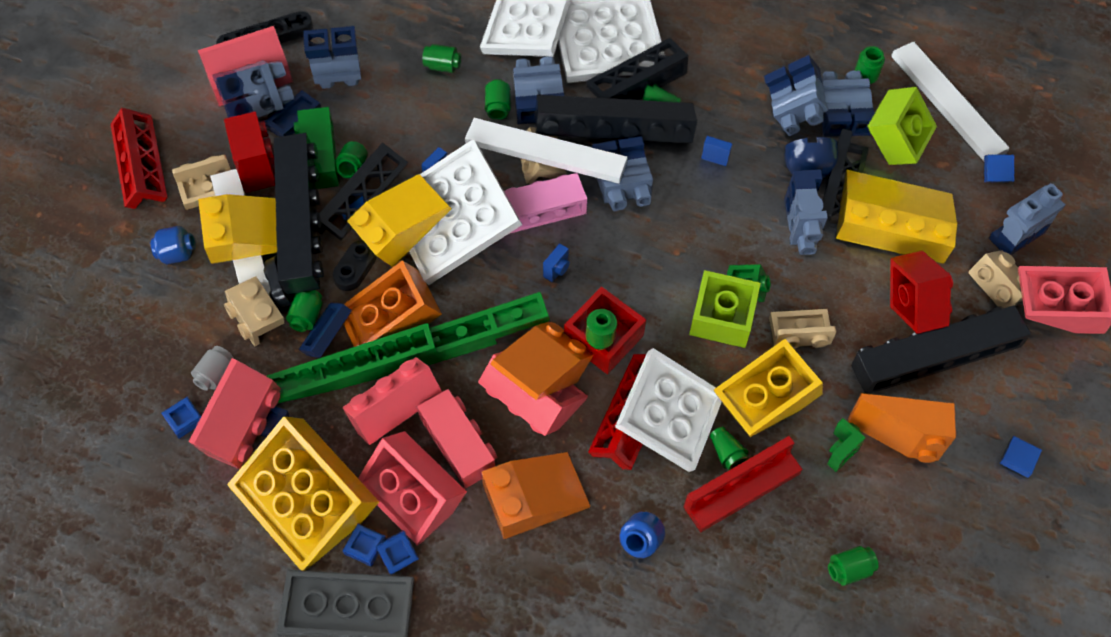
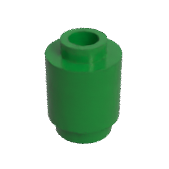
(441, 58)
(870, 63)
(497, 99)
(351, 159)
(304, 310)
(601, 328)
(853, 565)

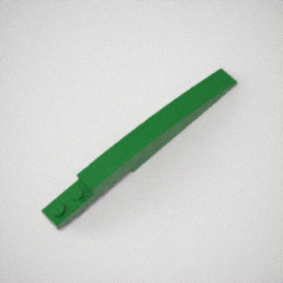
(428, 344)

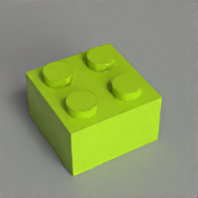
(902, 126)
(725, 309)

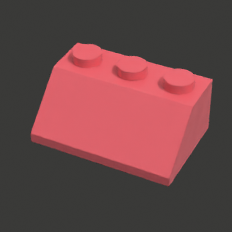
(242, 52)
(235, 414)
(544, 414)
(411, 486)

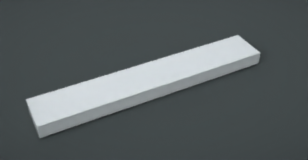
(949, 101)
(547, 150)
(245, 268)

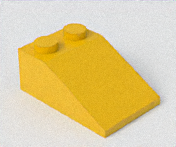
(399, 218)
(238, 226)
(770, 389)

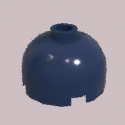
(812, 156)

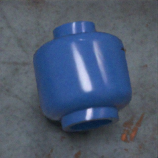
(172, 245)
(642, 534)

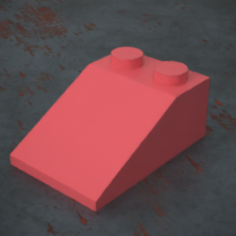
(1067, 297)

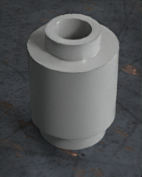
(211, 368)

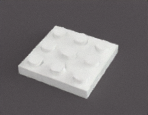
(525, 27)
(670, 410)

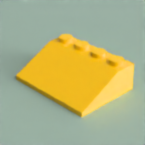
(896, 216)
(302, 492)

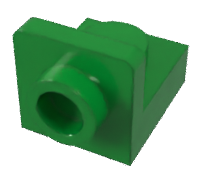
(752, 273)
(847, 446)

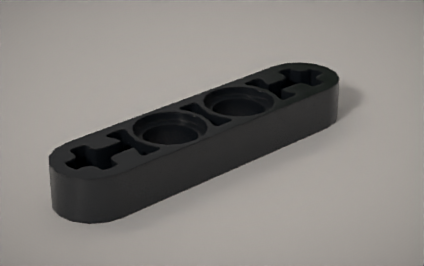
(282, 22)

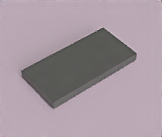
(345, 605)

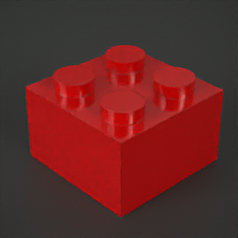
(251, 151)
(920, 291)
(628, 331)

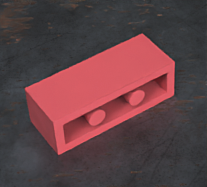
(391, 400)
(457, 437)

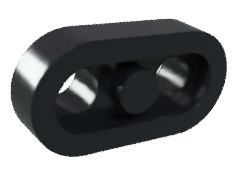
(356, 263)
(277, 293)

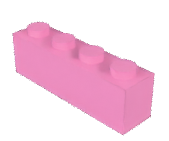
(548, 201)

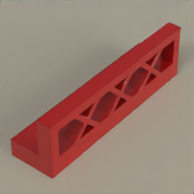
(130, 154)
(622, 448)
(742, 485)

